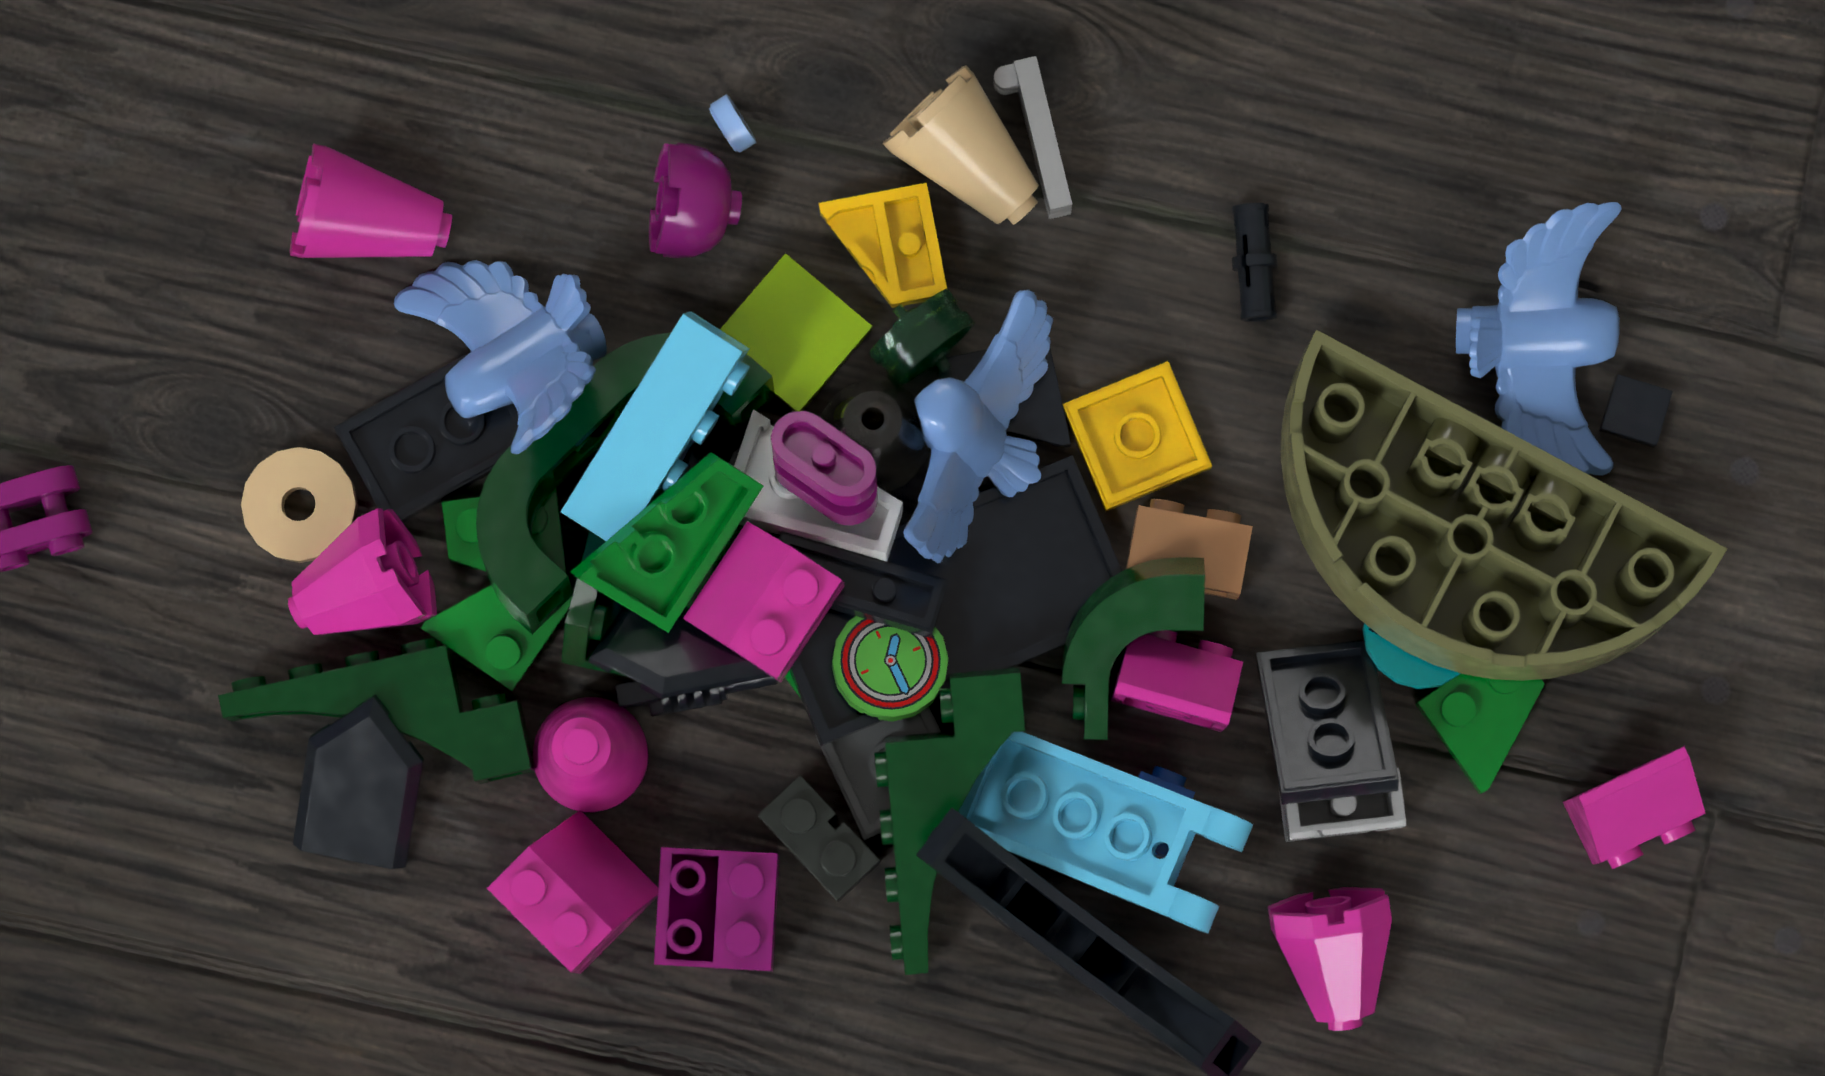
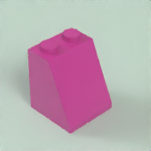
(574, 891)

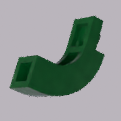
(1128, 605)

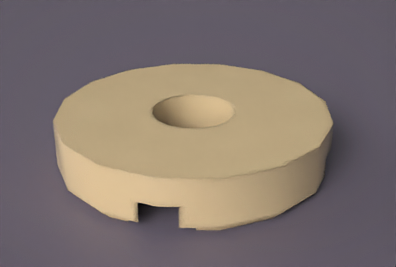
(280, 476)

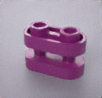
(824, 468)
(60, 530)

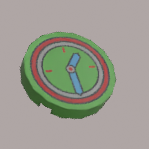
(888, 669)

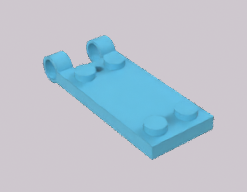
(1097, 824)

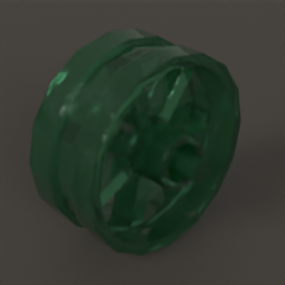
(922, 338)

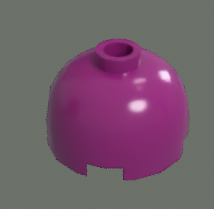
(691, 202)

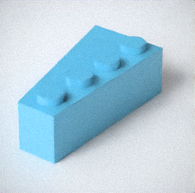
(659, 426)

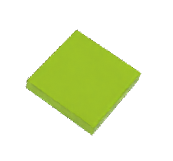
(796, 331)

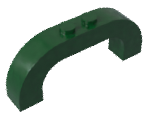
(518, 484)

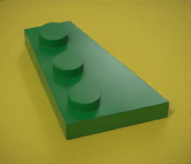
(672, 543)

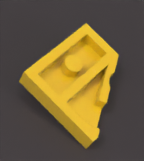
(891, 241)

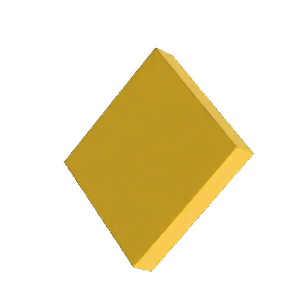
(1136, 436)

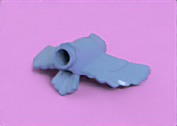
(1544, 334)
(516, 344)
(968, 430)

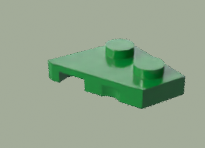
(1479, 721)

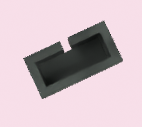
(804, 827)

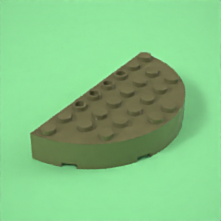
(1469, 534)

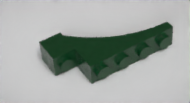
(421, 701)
(930, 777)

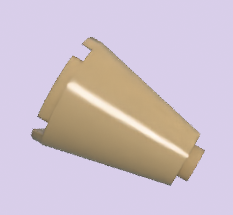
(966, 150)

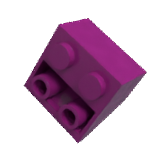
(716, 909)

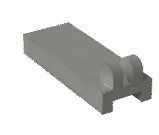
(1026, 79)

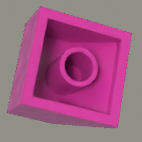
(764, 601)
(1179, 679)
(1637, 807)

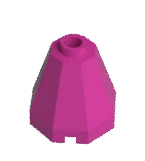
(364, 580)
(1335, 950)

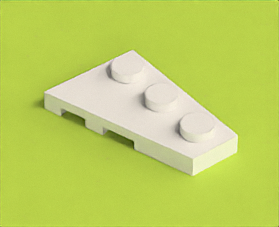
(781, 510)

